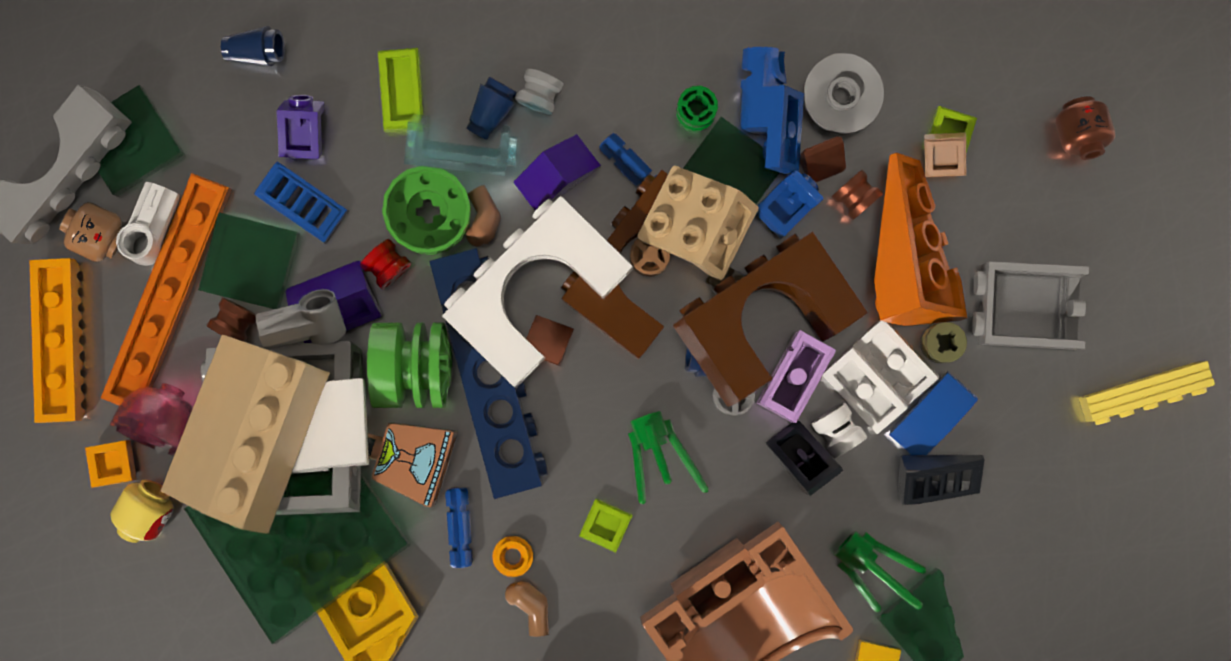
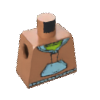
(412, 460)

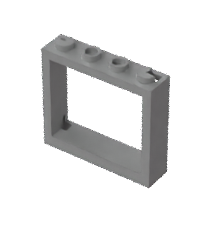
(346, 480)

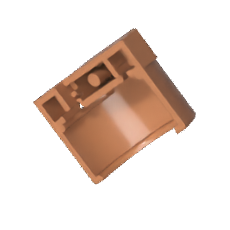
(746, 605)

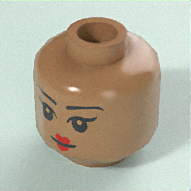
(91, 231)

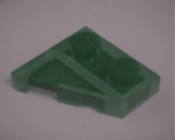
(927, 631)

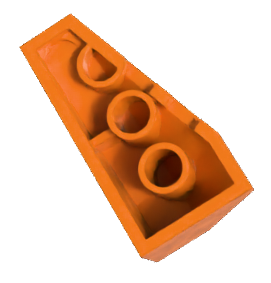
(911, 266)

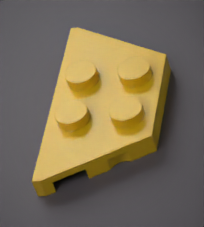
(370, 618)

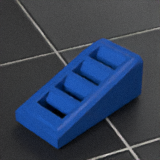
(272, 182)

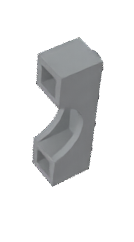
(87, 131)

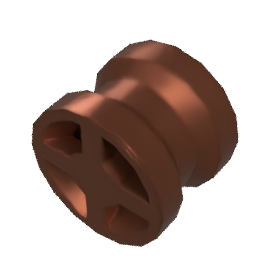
(857, 194)
(232, 320)

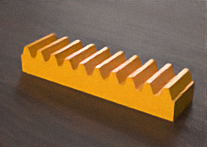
(56, 340)

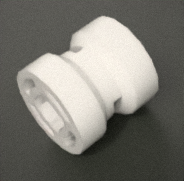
(843, 438)

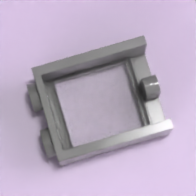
(1029, 305)

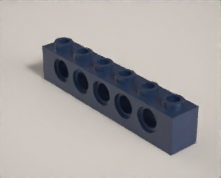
(504, 477)

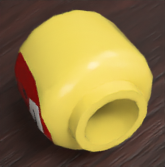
(141, 511)

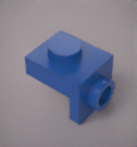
(789, 202)

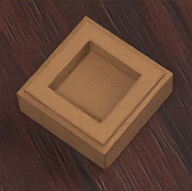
(945, 154)

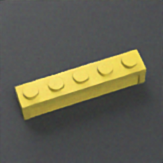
(1146, 392)

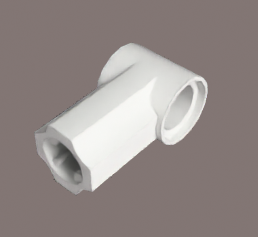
(150, 219)

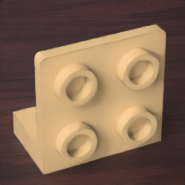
(699, 221)

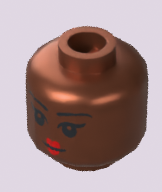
(1085, 127)

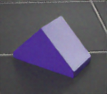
(556, 171)

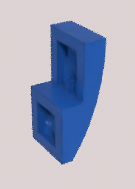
(933, 416)

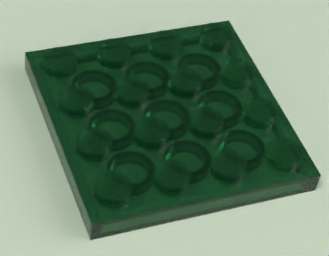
(304, 557)

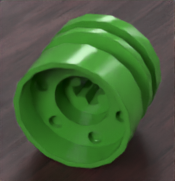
(408, 195)
(408, 365)

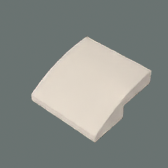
(880, 375)
(337, 429)

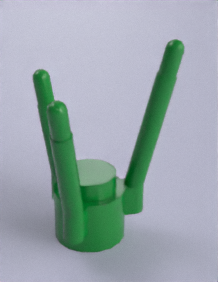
(651, 433)
(858, 554)

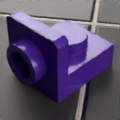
(300, 127)

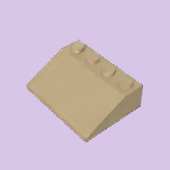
(244, 434)

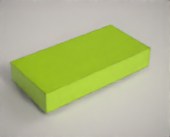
(400, 87)

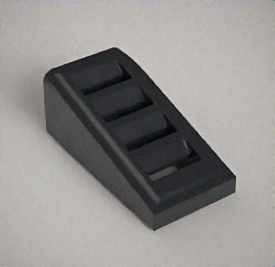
(925, 466)

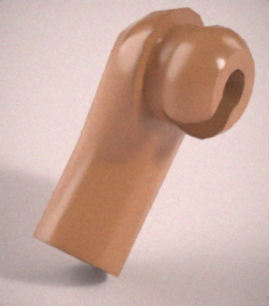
(486, 219)

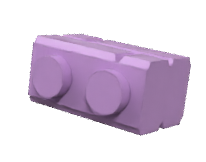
(796, 376)

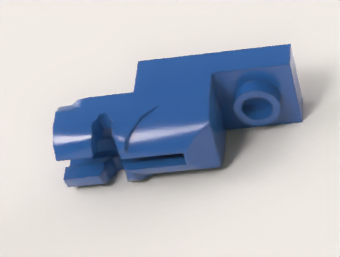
(772, 108)

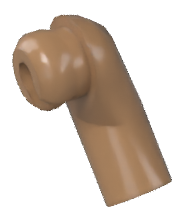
(531, 602)

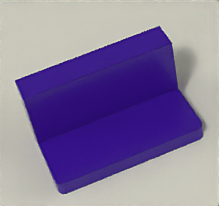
(351, 291)

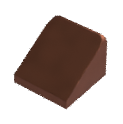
(824, 159)
(550, 338)

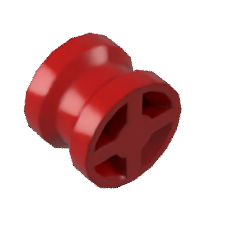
(385, 264)

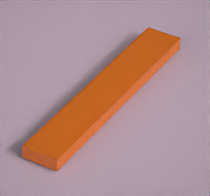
(167, 288)

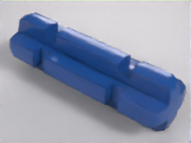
(626, 160)
(459, 527)

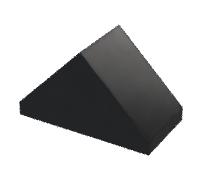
(804, 458)

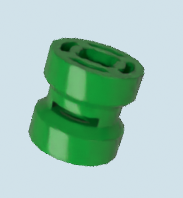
(694, 116)

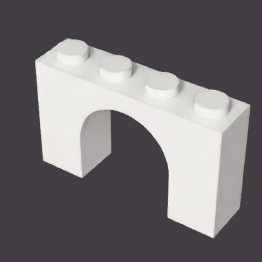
(555, 235)

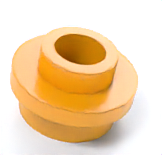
(503, 565)

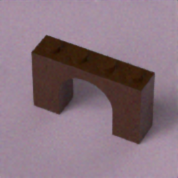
(616, 313)
(715, 327)

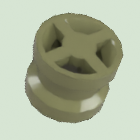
(936, 339)

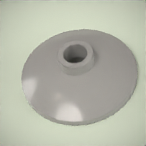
(861, 85)

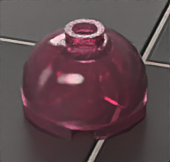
(153, 416)

